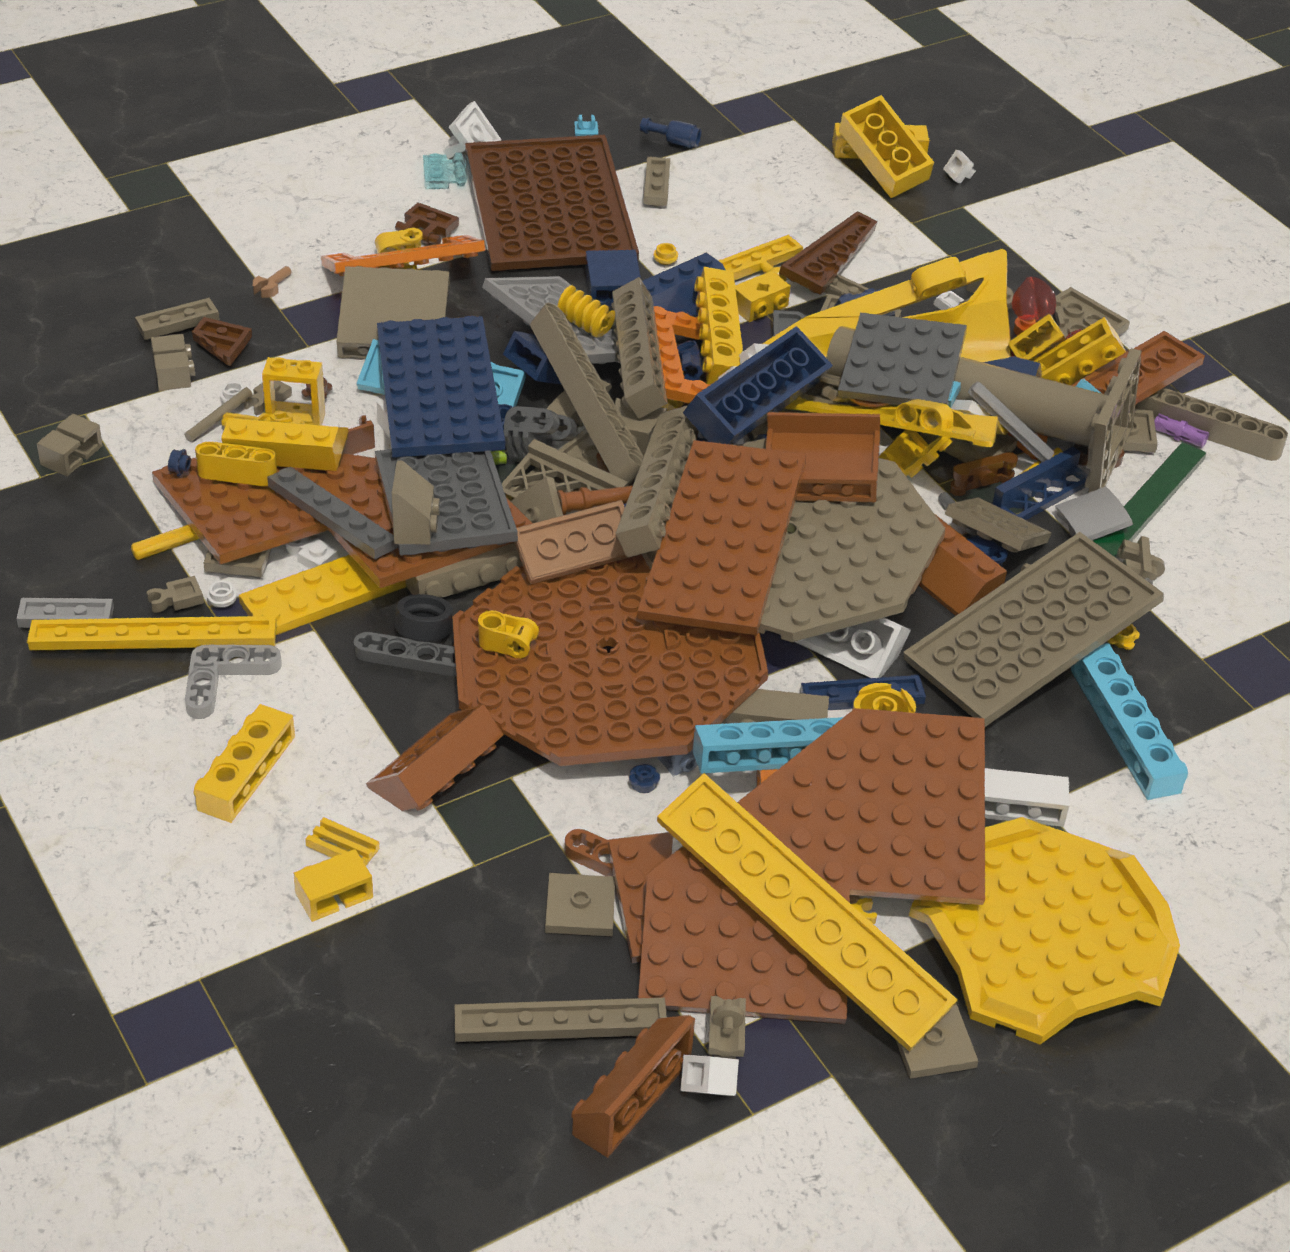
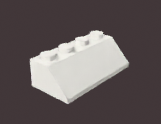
(862, 647)

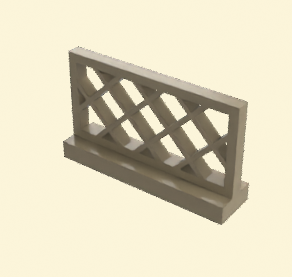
(561, 465)

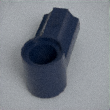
(690, 360)

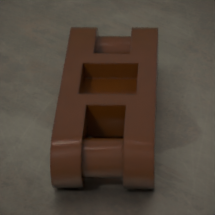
(983, 472)

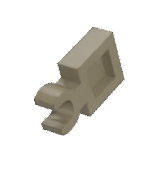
(282, 392)
(179, 593)

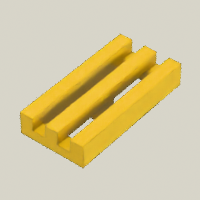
(344, 838)

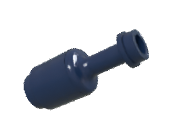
(676, 132)

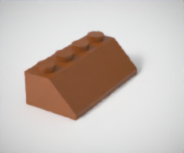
(960, 573)
(437, 759)
(633, 1084)

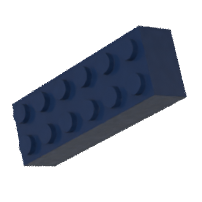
(757, 386)

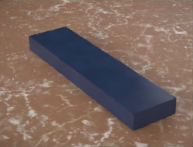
(843, 692)

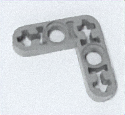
(214, 667)

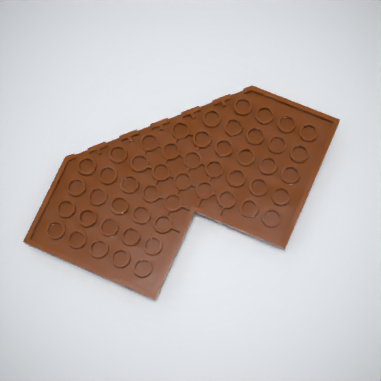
(249, 519)
(871, 808)

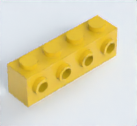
(1081, 353)

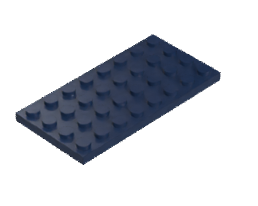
(439, 387)

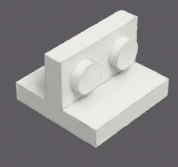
(468, 128)

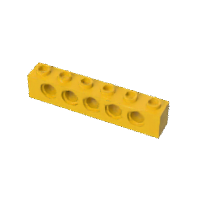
(718, 322)

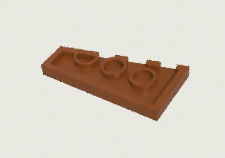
(631, 862)

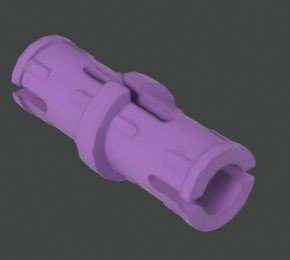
(1181, 430)

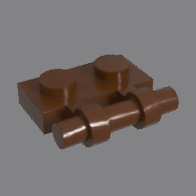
(431, 220)

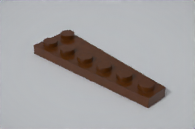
(827, 256)

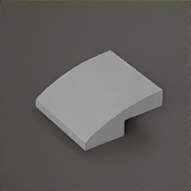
(1094, 514)

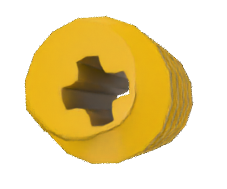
(586, 313)

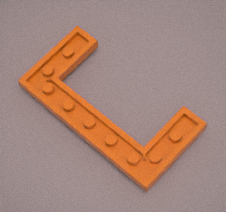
(456, 245)
(681, 324)

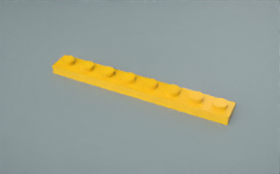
(151, 632)

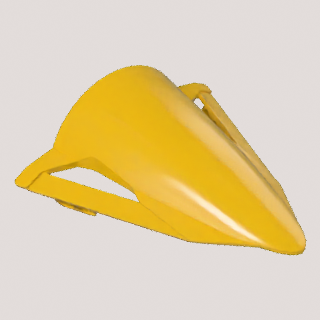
(984, 341)

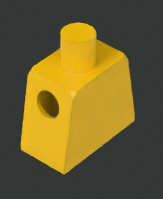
(1037, 339)

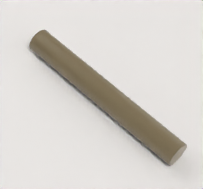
(218, 414)

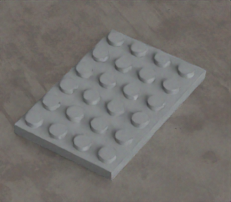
(527, 297)

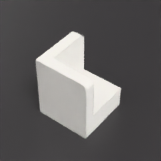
(709, 1075)

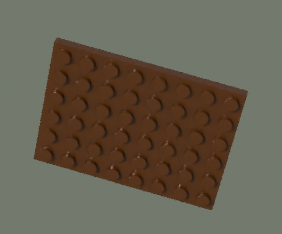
(548, 201)

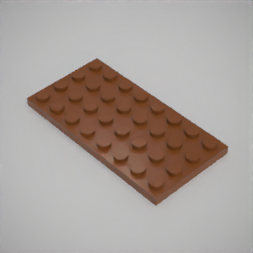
(723, 538)

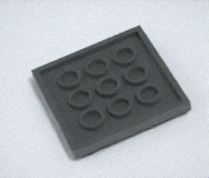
(902, 360)

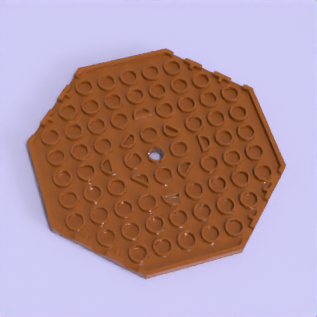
(596, 705)

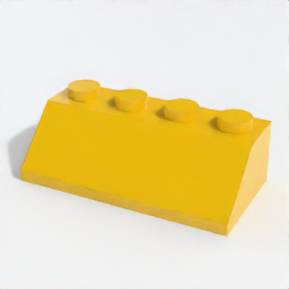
(293, 443)

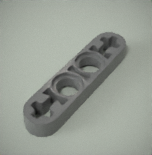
(410, 657)

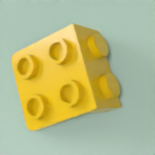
(911, 451)

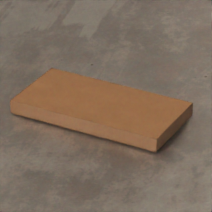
(571, 542)

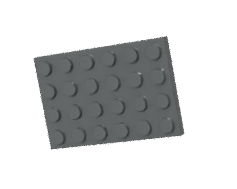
(470, 498)

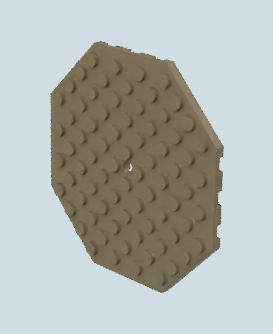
(849, 558)

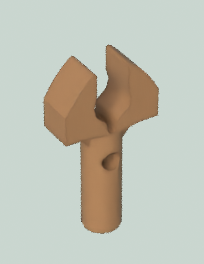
(269, 286)

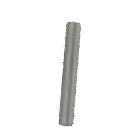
(1010, 422)

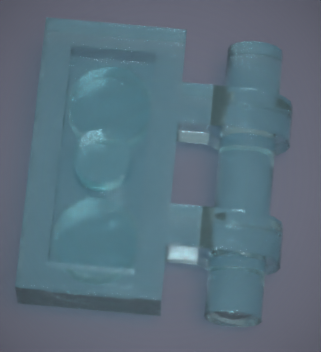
(442, 172)

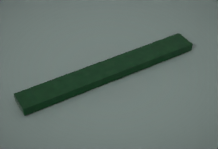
(1154, 494)

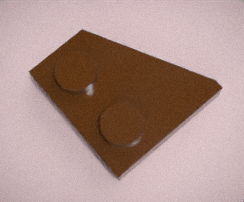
(222, 338)

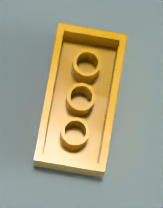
(886, 146)

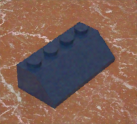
(675, 286)

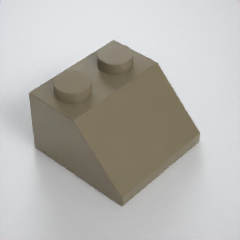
(413, 507)

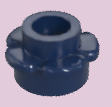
(179, 462)
(644, 778)

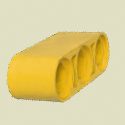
(235, 463)

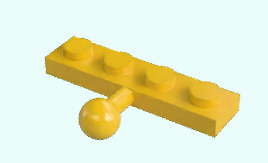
(762, 257)

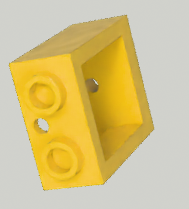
(304, 372)

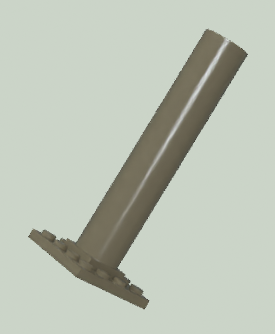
(1047, 405)

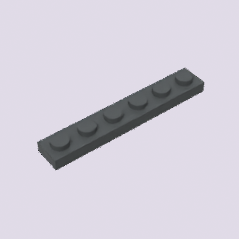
(332, 512)

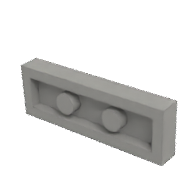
(62, 608)

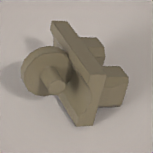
(1139, 559)
(727, 1027)

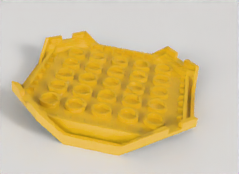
(1058, 931)

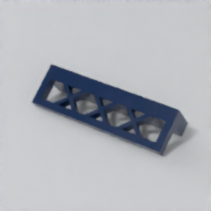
(1037, 480)

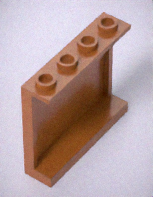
(838, 452)

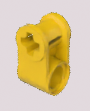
(398, 240)
(504, 633)

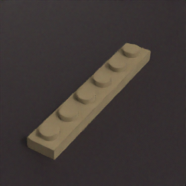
(556, 1019)

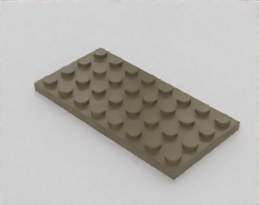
(1032, 628)

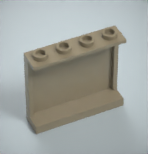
(382, 296)

